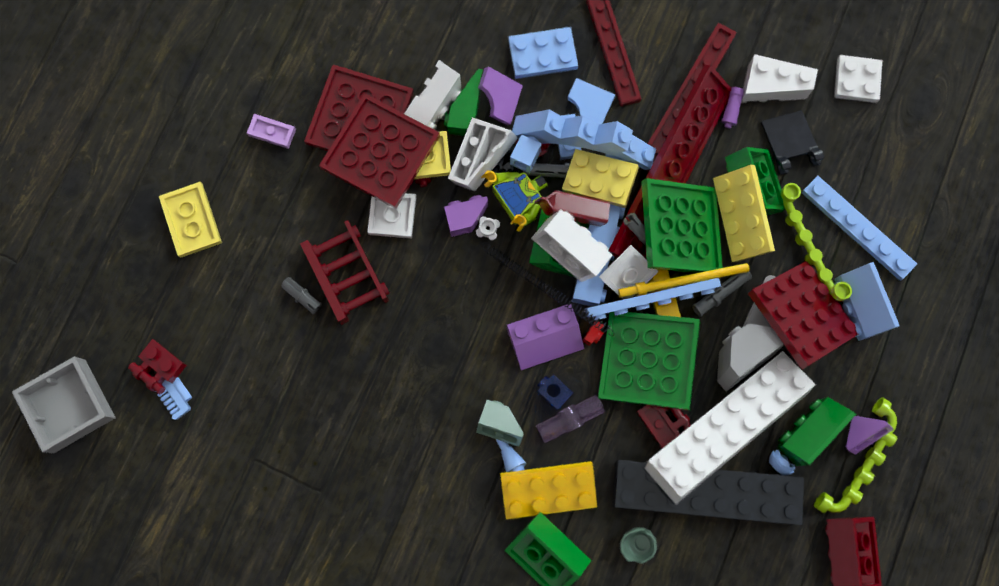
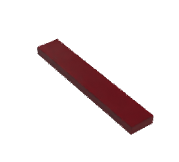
(614, 52)

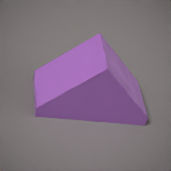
(865, 432)

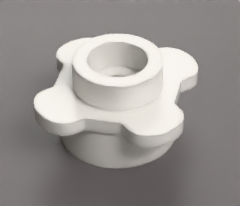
(488, 222)

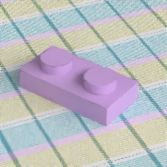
(271, 131)

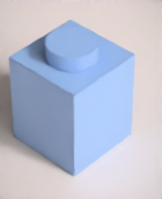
(525, 153)

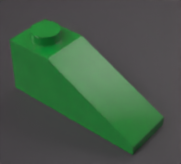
(464, 107)

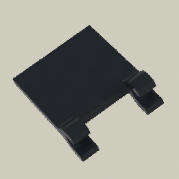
(789, 138)

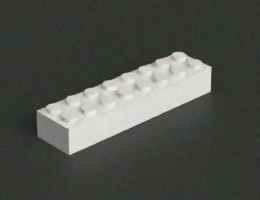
(729, 427)

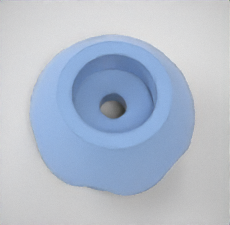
(781, 463)

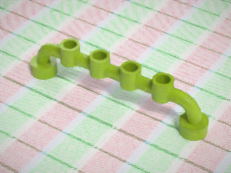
(789, 194)
(863, 475)

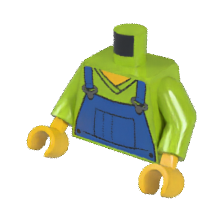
(516, 195)

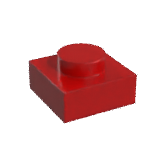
(593, 334)

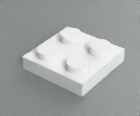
(858, 78)
(392, 222)
(627, 270)

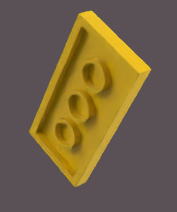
(549, 490)

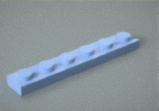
(859, 228)
(663, 297)

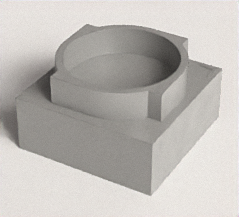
(63, 405)

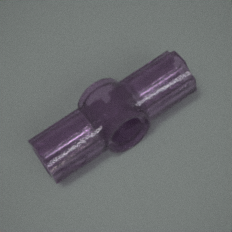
(570, 418)

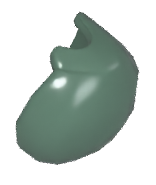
(638, 545)

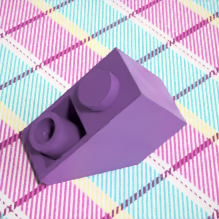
(464, 216)

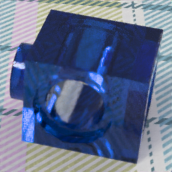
(555, 402)

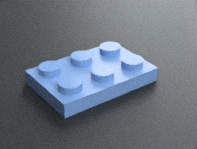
(543, 52)

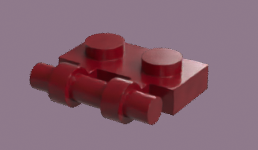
(162, 361)
(660, 425)

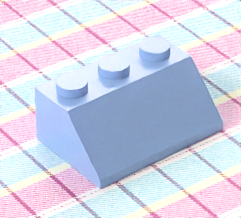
(868, 303)

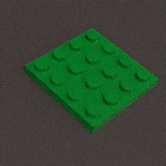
(681, 226)
(649, 360)

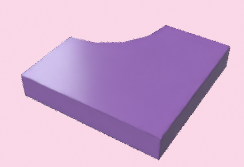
(502, 94)

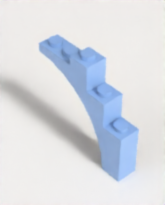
(582, 132)

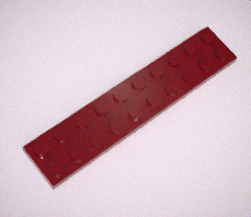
(681, 146)

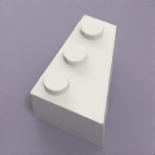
(777, 79)
(436, 97)
(480, 152)

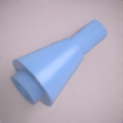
(511, 459)

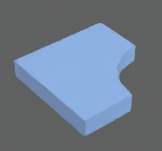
(591, 100)

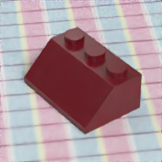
(853, 551)

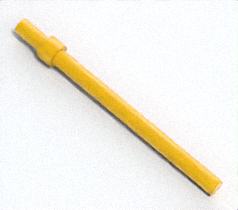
(642, 288)

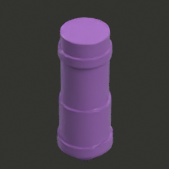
(732, 110)

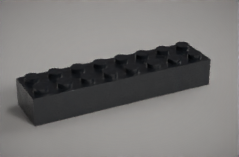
(720, 495)

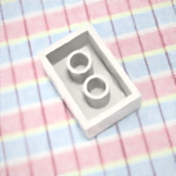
(572, 246)

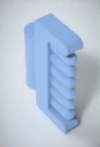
(179, 395)

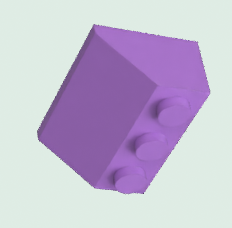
(545, 337)

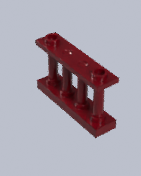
(332, 290)

